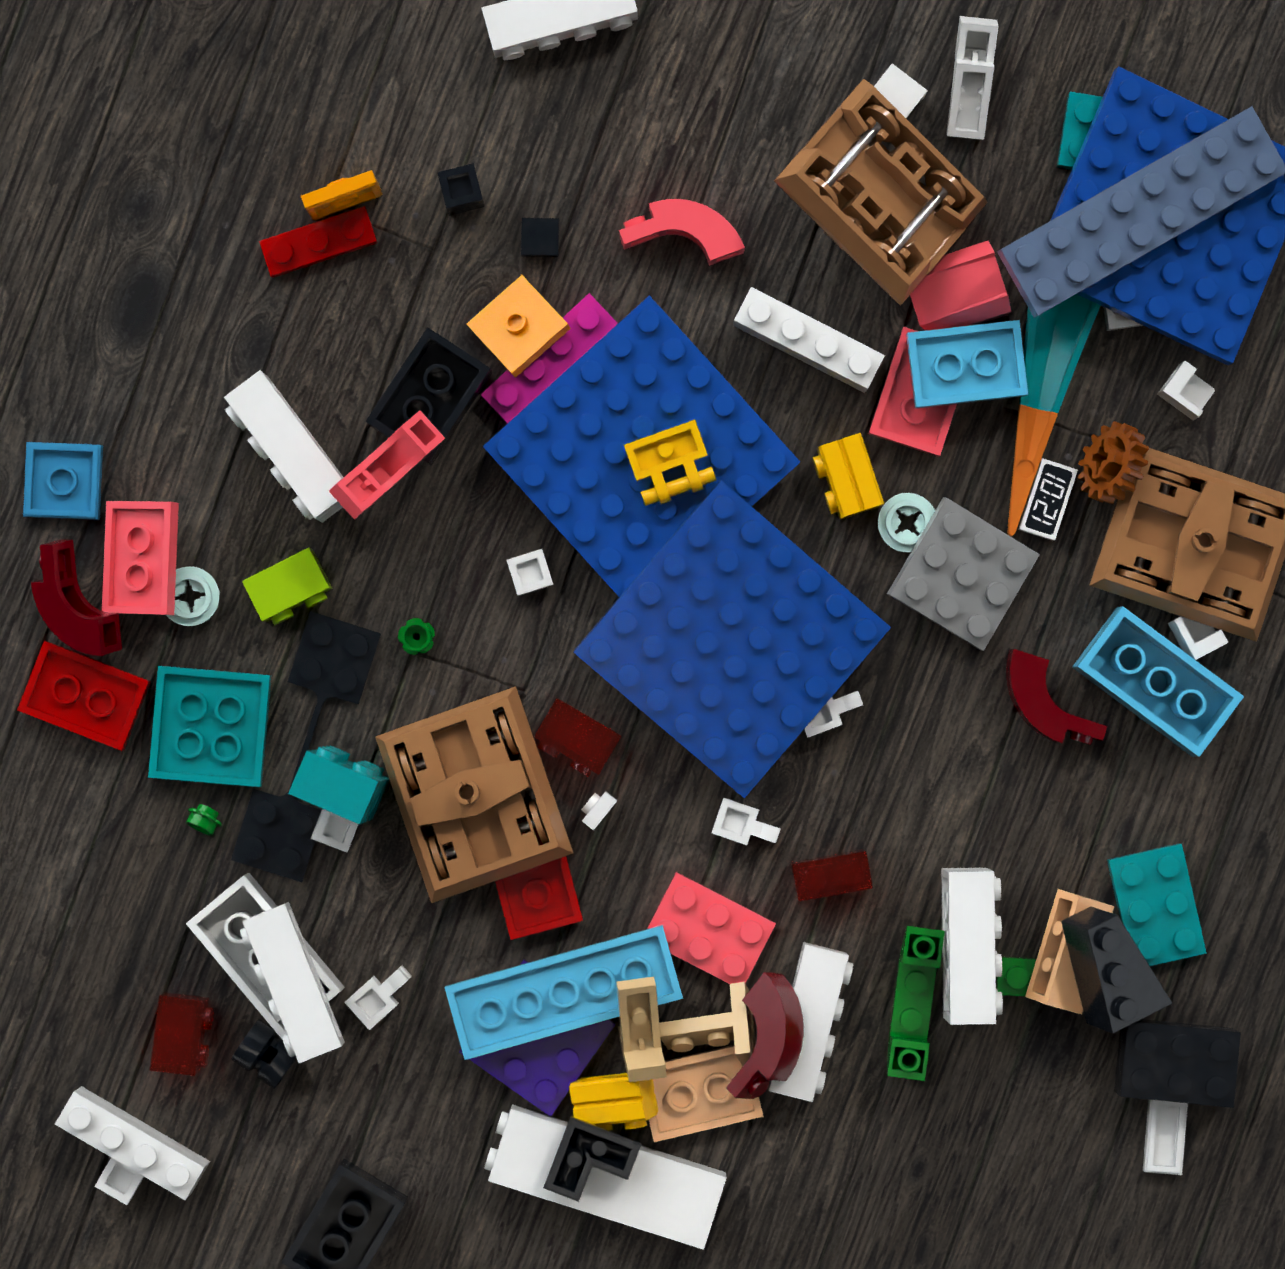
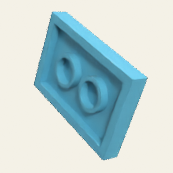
(967, 364)

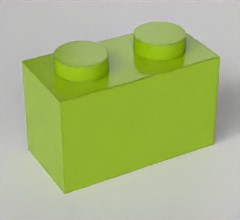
(288, 586)

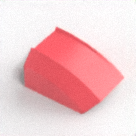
(962, 290)

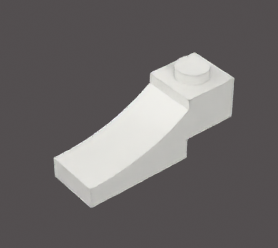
(972, 77)

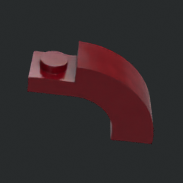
(66, 608)
(1031, 699)
(778, 1036)

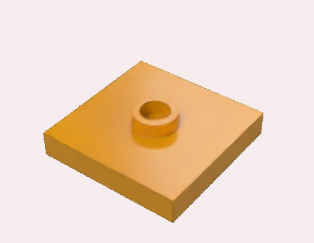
(341, 195)
(518, 326)

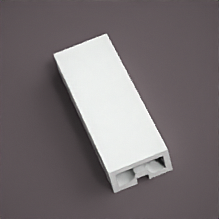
(660, 1196)

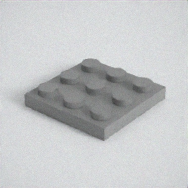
(963, 574)

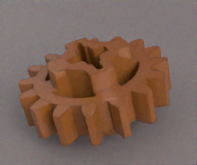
(1113, 462)

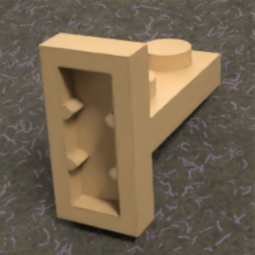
(640, 1029)
(715, 1029)

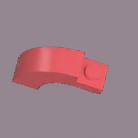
(687, 219)
(387, 465)

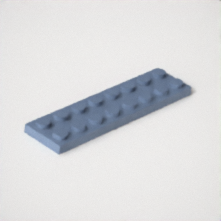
(1142, 211)

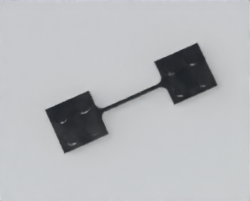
(332, 663)

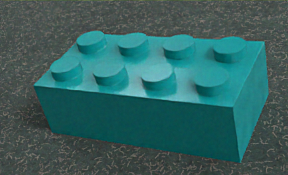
(340, 785)

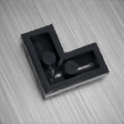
(585, 1147)

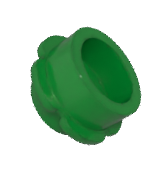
(414, 626)
(203, 819)

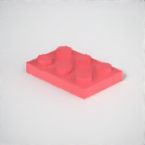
(896, 414)
(140, 557)
(711, 930)

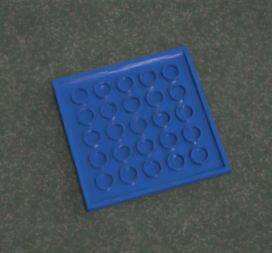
(1210, 276)
(628, 386)
(732, 639)

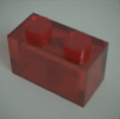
(577, 737)
(831, 875)
(181, 1033)

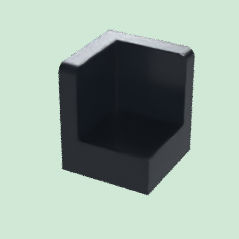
(460, 189)

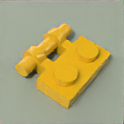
(664, 452)

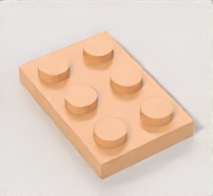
(696, 1095)

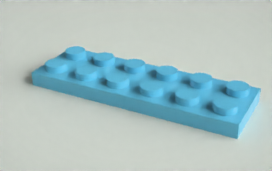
(557, 992)

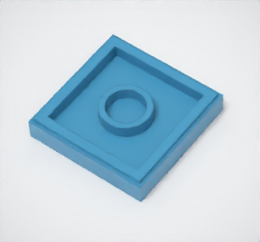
(63, 480)

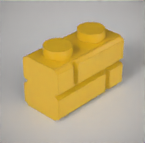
(848, 476)
(613, 1100)

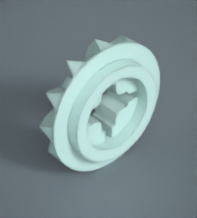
(888, 520)
(205, 606)

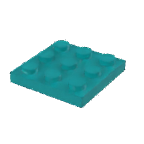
(209, 726)

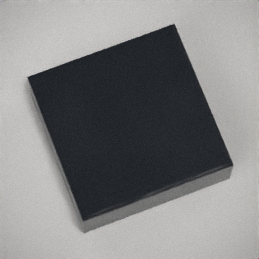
(540, 237)

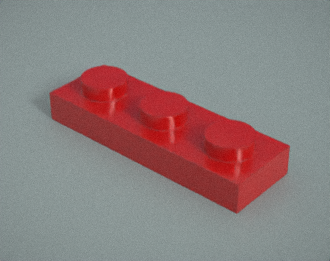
(318, 242)

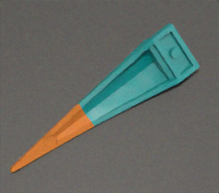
(1050, 358)

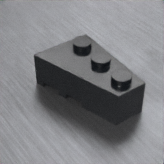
(1110, 971)

